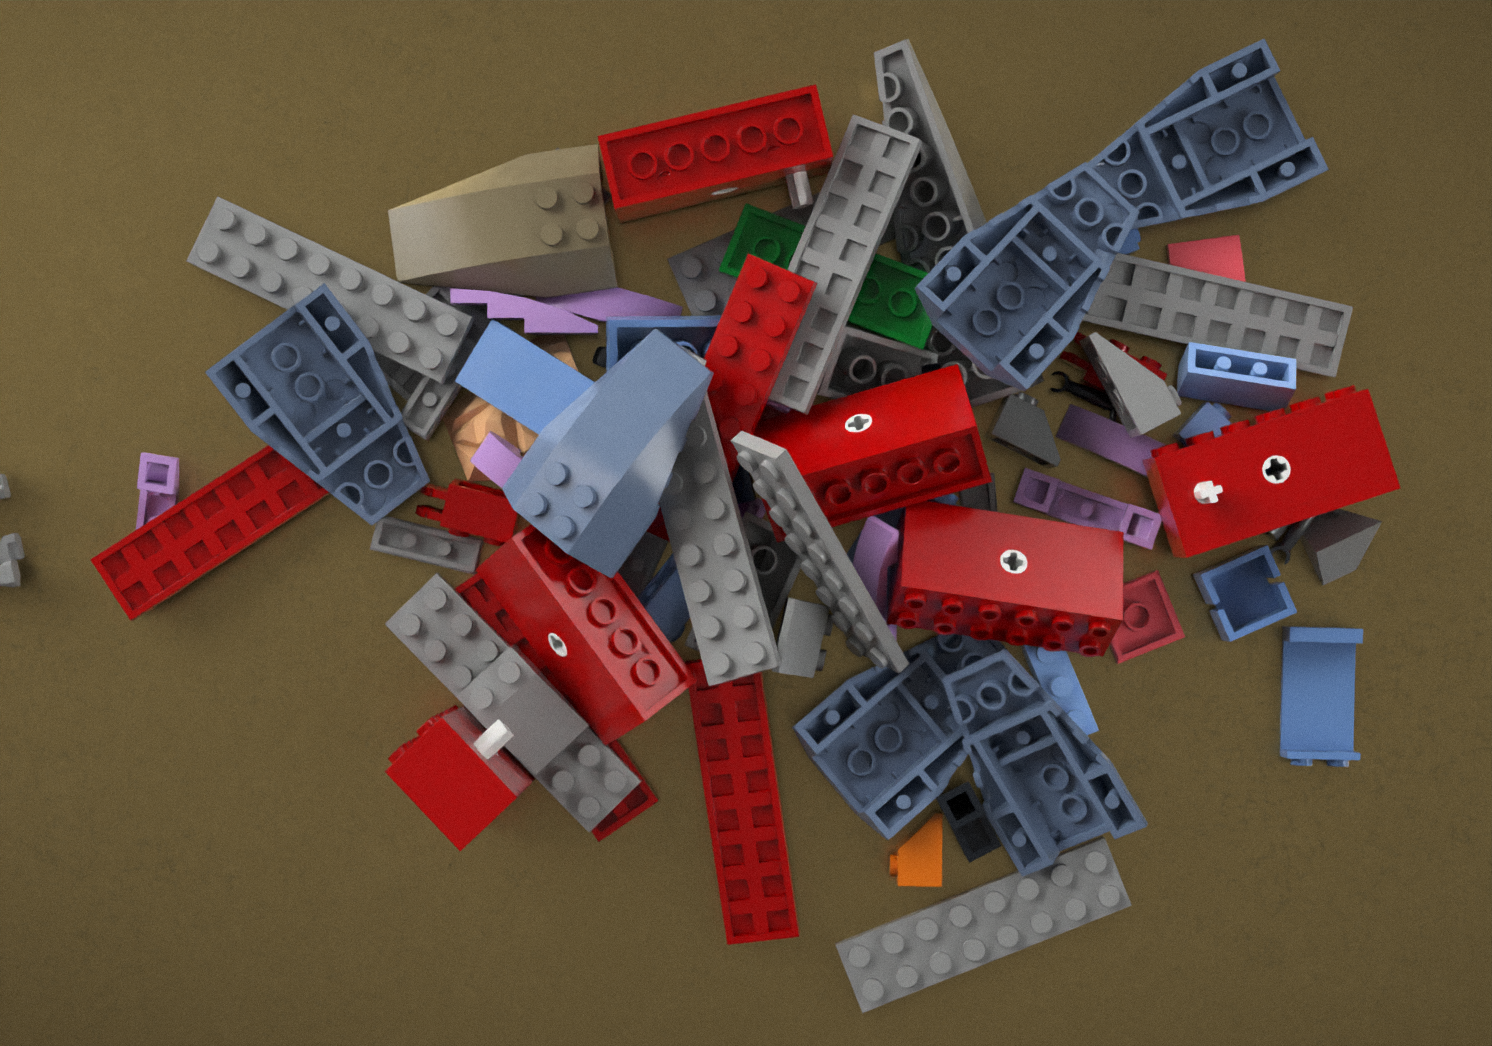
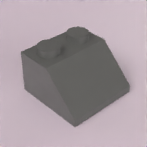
(1024, 430)

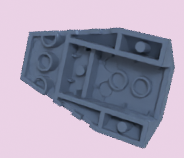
(1212, 144)
(1028, 276)
(324, 405)
(610, 454)
(892, 735)
(1035, 765)

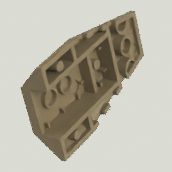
(511, 229)

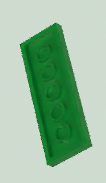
(886, 299)

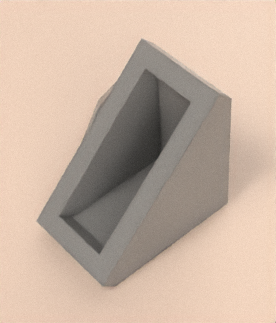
(1338, 543)

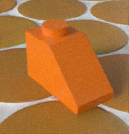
(920, 854)

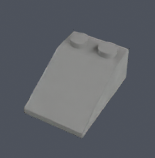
(869, 361)
(1135, 392)
(802, 636)
(527, 705)

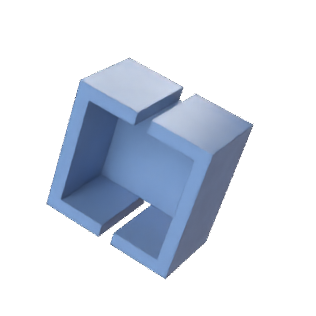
(1243, 594)

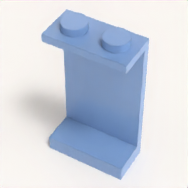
(520, 377)
(1318, 694)

